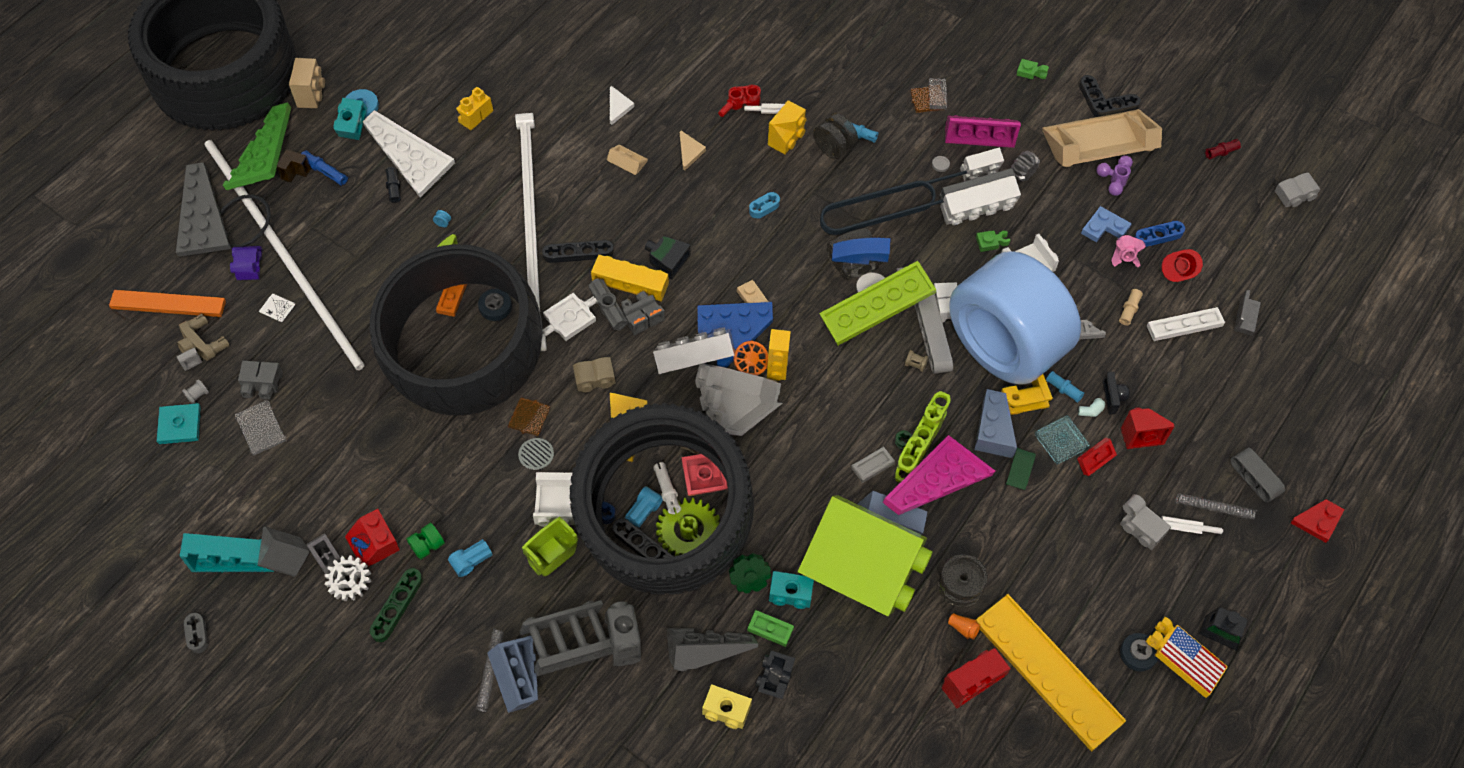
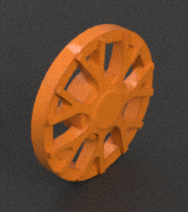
(751, 358)

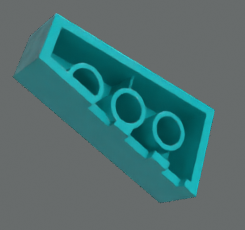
(220, 554)

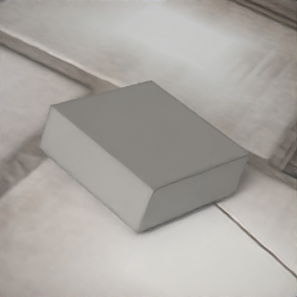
(189, 359)

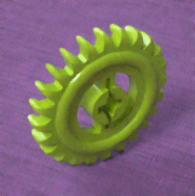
(686, 517)

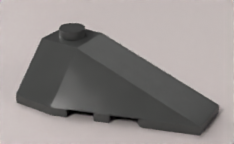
(695, 650)

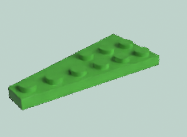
(262, 154)

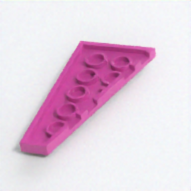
(939, 474)

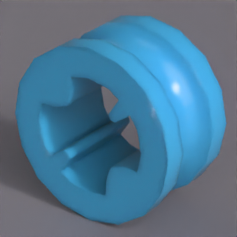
(442, 218)

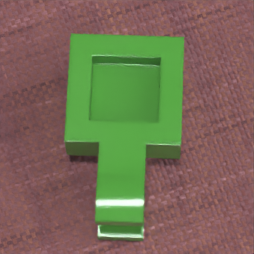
(1030, 69)

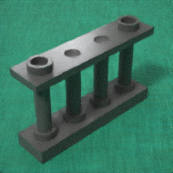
(567, 657)

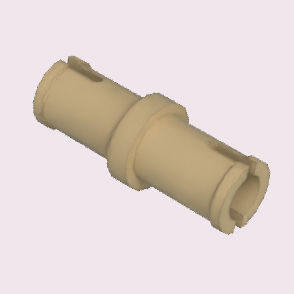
(1130, 307)

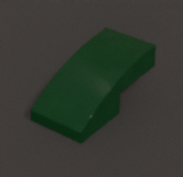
(1020, 469)

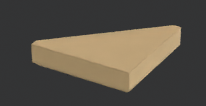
(690, 150)

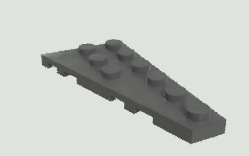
(200, 217)

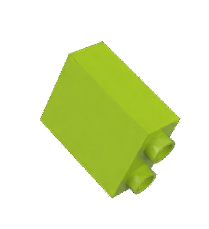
(865, 556)

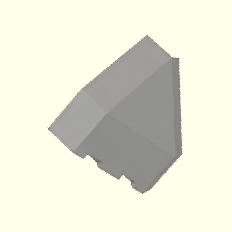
(736, 397)

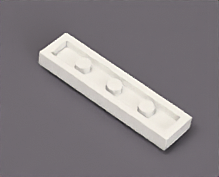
(1185, 324)

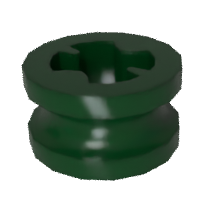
(906, 435)

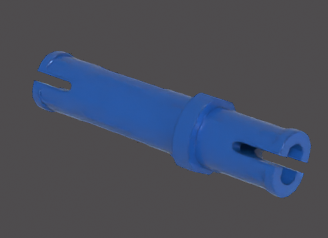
(318, 164)

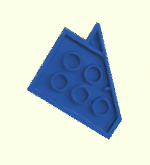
(743, 319)

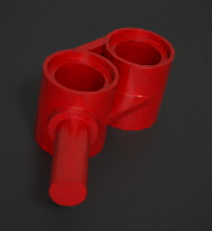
(741, 95)

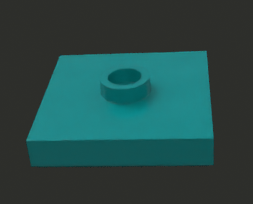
(178, 423)

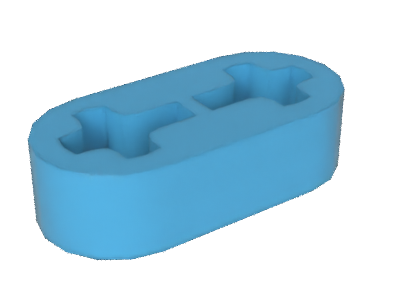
(764, 205)

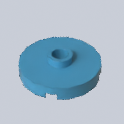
(367, 97)

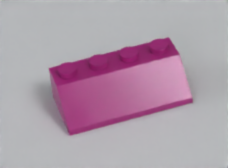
(981, 131)

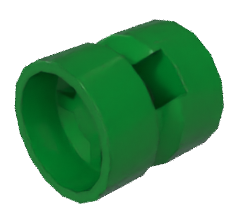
(423, 542)

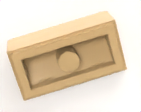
(626, 159)

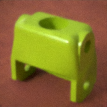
(550, 547)

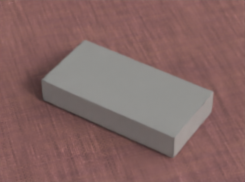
(873, 464)

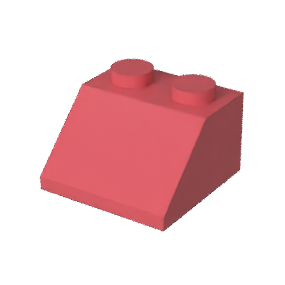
(702, 475)

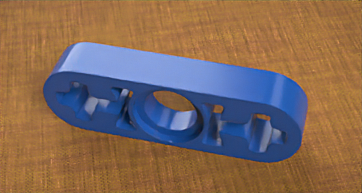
(1165, 228)

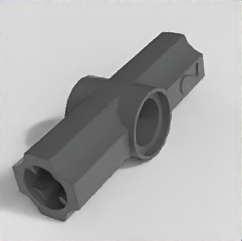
(604, 296)

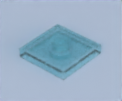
(1062, 439)

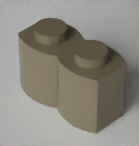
(594, 374)

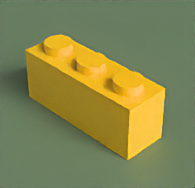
(778, 354)

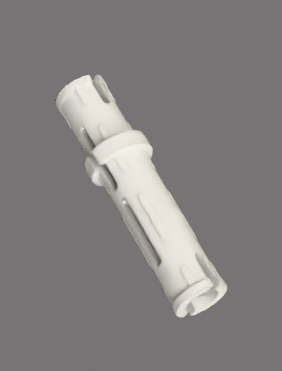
(668, 494)

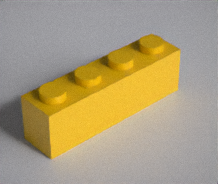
(630, 277)

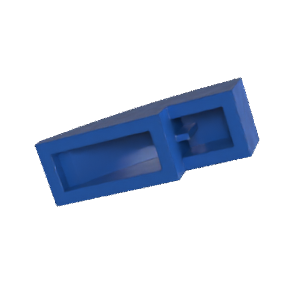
(862, 250)

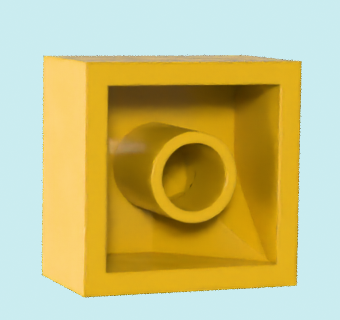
(786, 127)

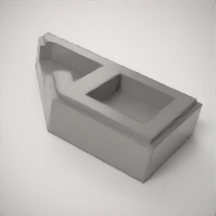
(1088, 331)

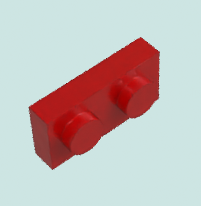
(1096, 456)

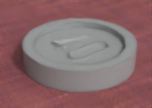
(940, 164)

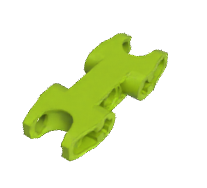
(927, 428)

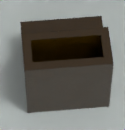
(292, 164)

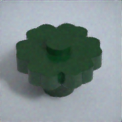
(750, 573)

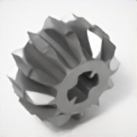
(1025, 165)

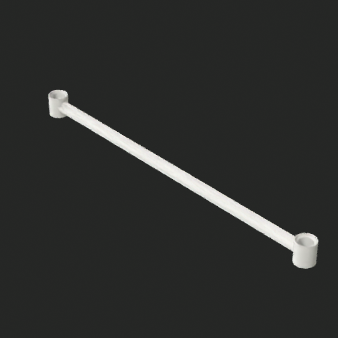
(525, 123)

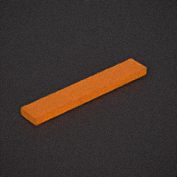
(167, 303)

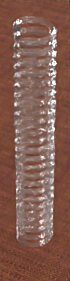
(1215, 506)
(490, 674)

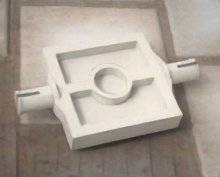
(569, 316)

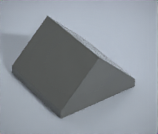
(282, 552)

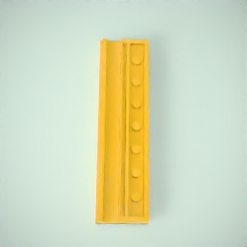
(1050, 672)

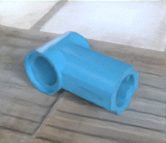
(646, 502)
(465, 560)

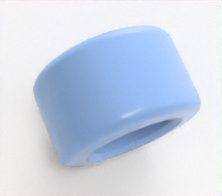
(1015, 317)

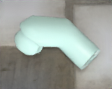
(1093, 410)

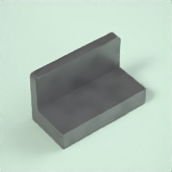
(1247, 315)

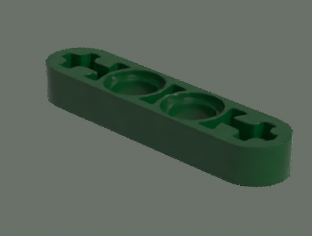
(393, 603)

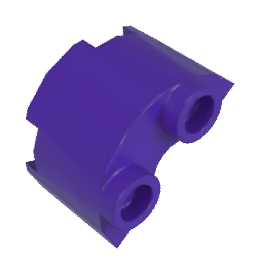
(246, 262)

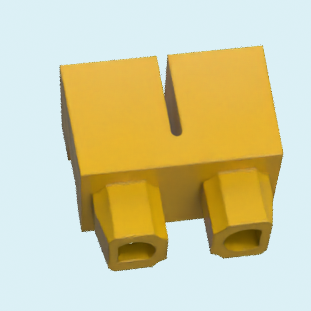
(474, 108)

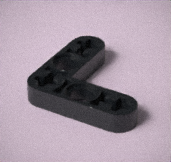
(1101, 102)

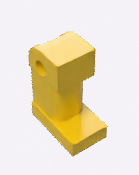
(1029, 398)

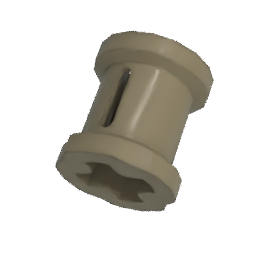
(916, 361)

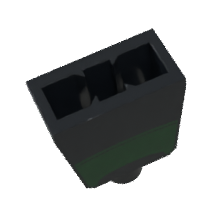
(668, 255)
(1224, 627)

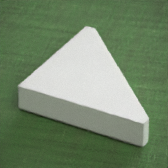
(618, 105)

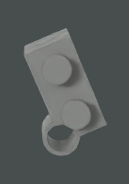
(1143, 522)

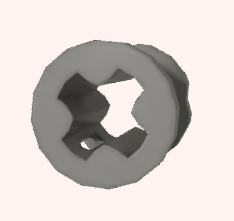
(195, 391)

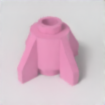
(1127, 249)

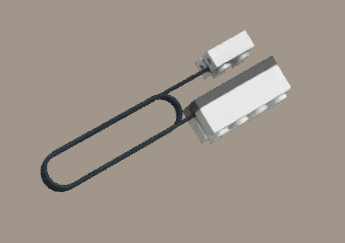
(959, 201)

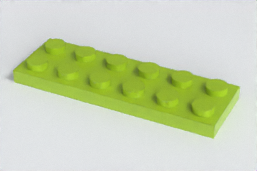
(878, 303)

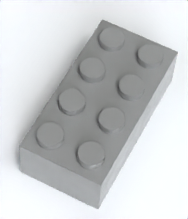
(694, 351)

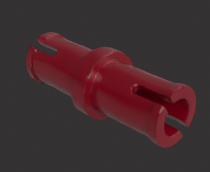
(1223, 149)

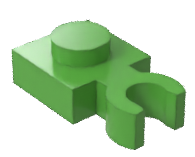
(990, 241)

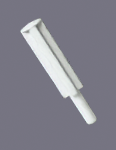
(765, 108)
(1190, 526)

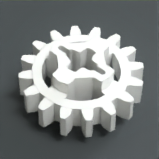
(341, 582)

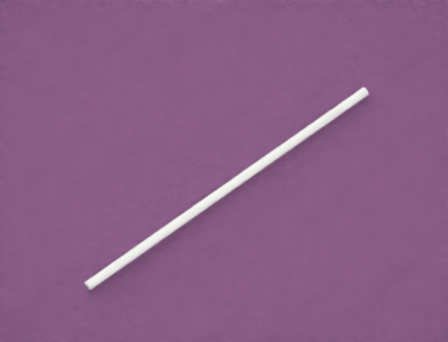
(288, 261)

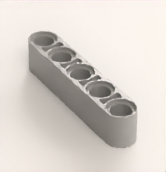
(934, 335)

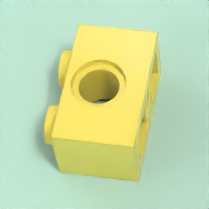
(719, 697)

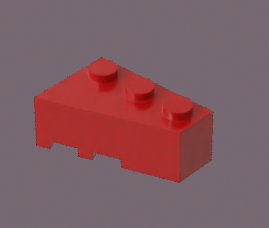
(975, 677)

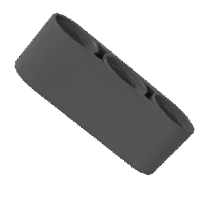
(1257, 475)

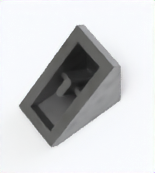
(323, 552)

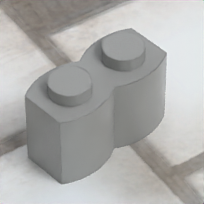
(1297, 189)

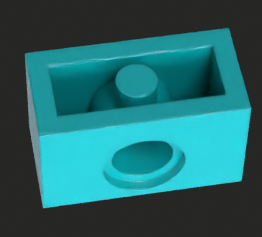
(352, 127)
(783, 581)

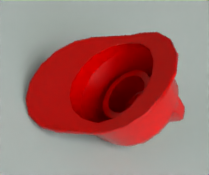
(1182, 265)

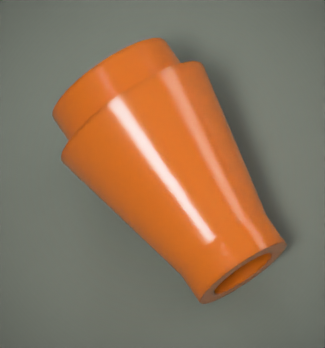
(967, 627)

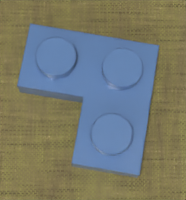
(1105, 221)

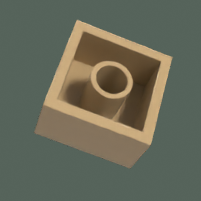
(306, 83)

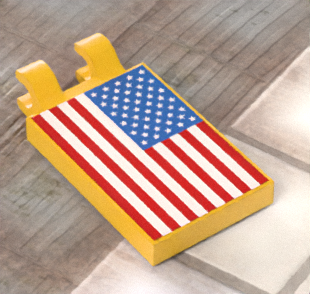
(1186, 657)

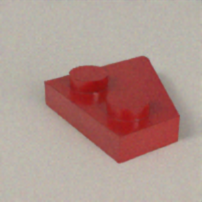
(1319, 520)

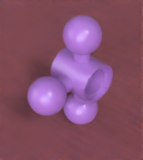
(1119, 174)

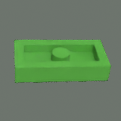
(770, 628)

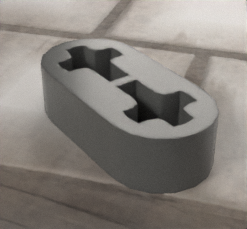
(191, 633)

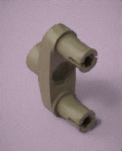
(192, 340)

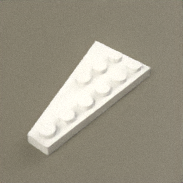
(414, 158)

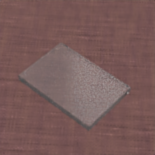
(260, 427)

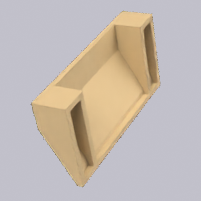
(1103, 137)

